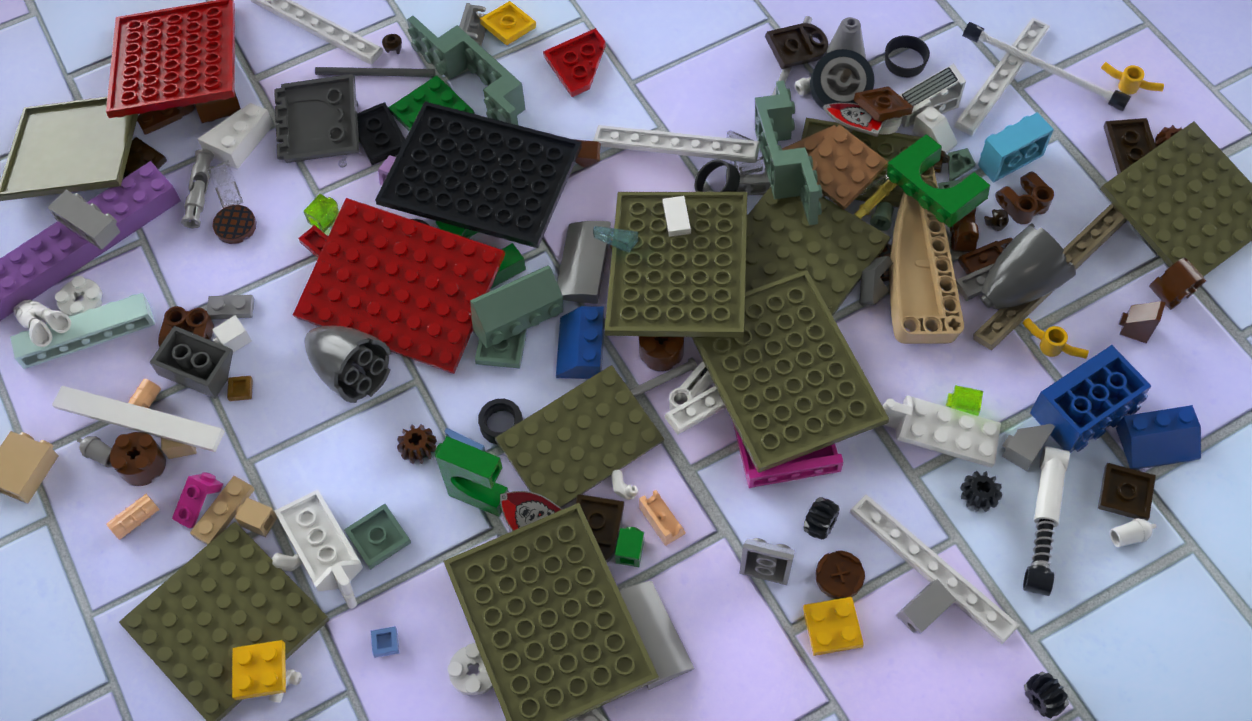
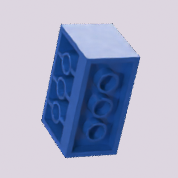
(1091, 399)

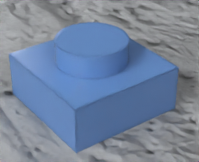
(384, 642)

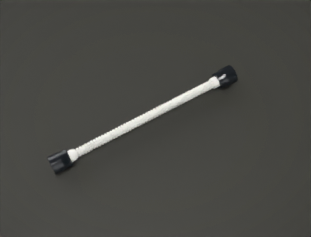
(1116, 99)

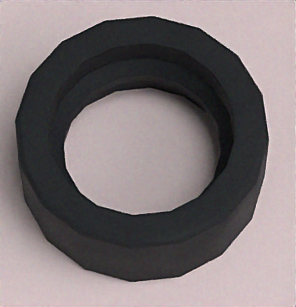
(493, 407)

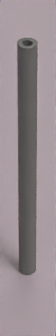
(404, 72)

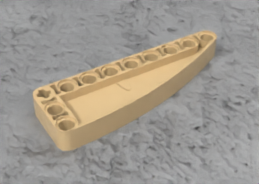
(915, 280)

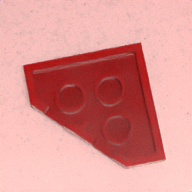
(577, 61)

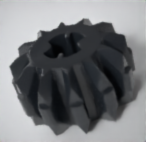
(985, 499)
(821, 518)
(1046, 694)

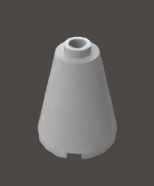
(848, 37)

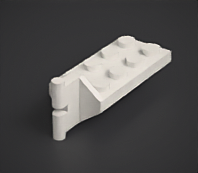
(944, 429)
(320, 544)

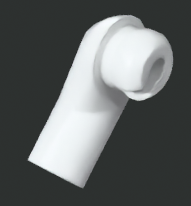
(622, 489)
(286, 562)

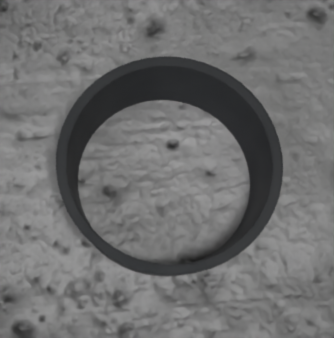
(911, 42)
(732, 181)

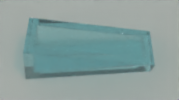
(618, 238)

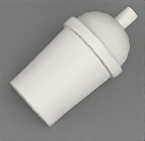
(1133, 532)

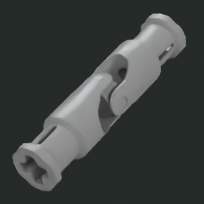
(195, 200)

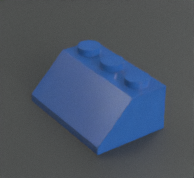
(581, 343)
(1160, 437)

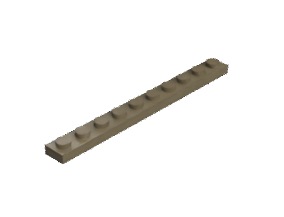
(1076, 252)

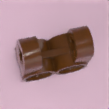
(1026, 206)
(965, 234)
(188, 321)

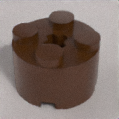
(1177, 282)
(661, 352)
(137, 458)

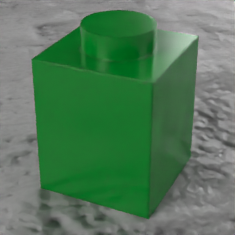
(629, 546)

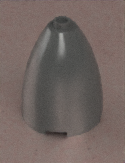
(1026, 270)
(333, 353)

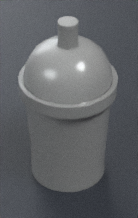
(95, 449)

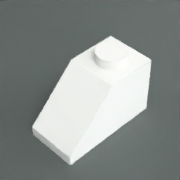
(935, 126)

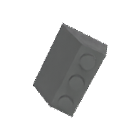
(193, 362)

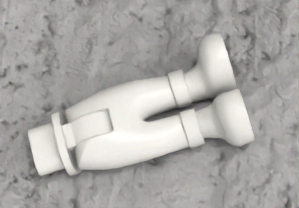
(30, 314)

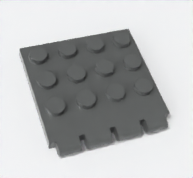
(316, 118)

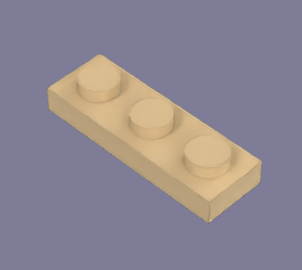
(222, 510)

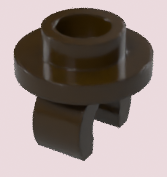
(392, 42)
(944, 159)
(998, 221)

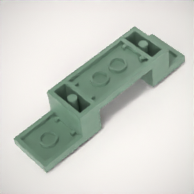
(458, 51)
(791, 169)

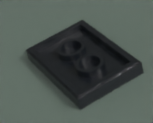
(379, 133)

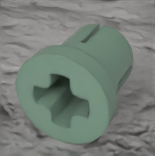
(882, 217)

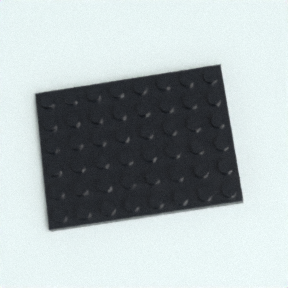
(480, 174)

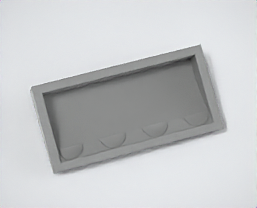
(582, 263)
(657, 632)

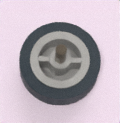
(840, 76)

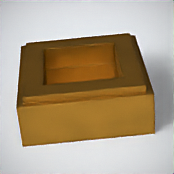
(239, 388)

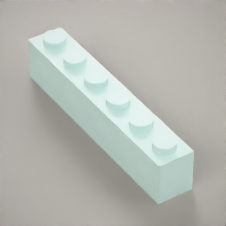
(86, 330)

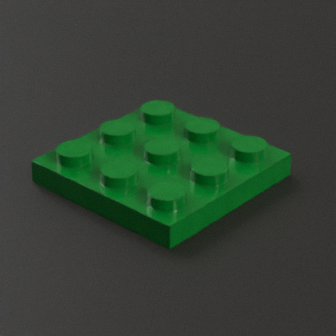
(432, 91)

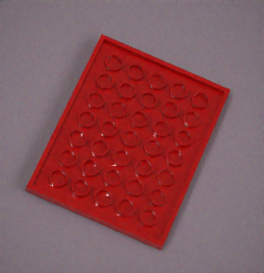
(172, 58)
(399, 283)

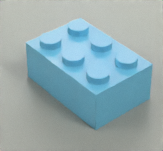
(1015, 146)

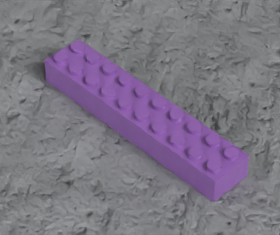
(60, 251)

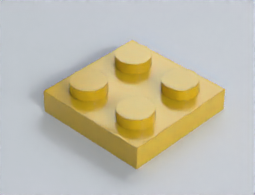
(508, 23)
(833, 626)
(258, 670)

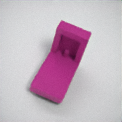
(193, 497)

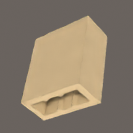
(24, 465)

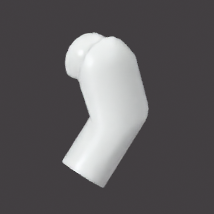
(293, 678)

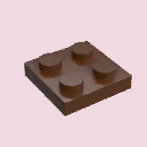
(883, 103)

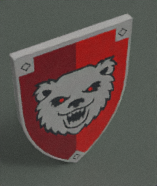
(854, 118)
(525, 508)

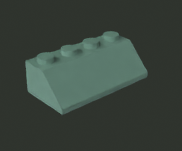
(516, 306)

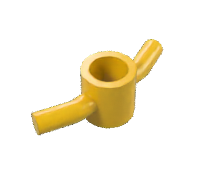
(1131, 79)
(1055, 334)

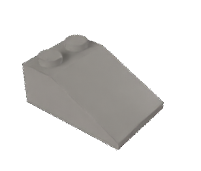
(766, 560)

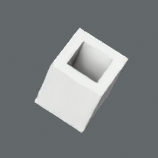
(231, 334)

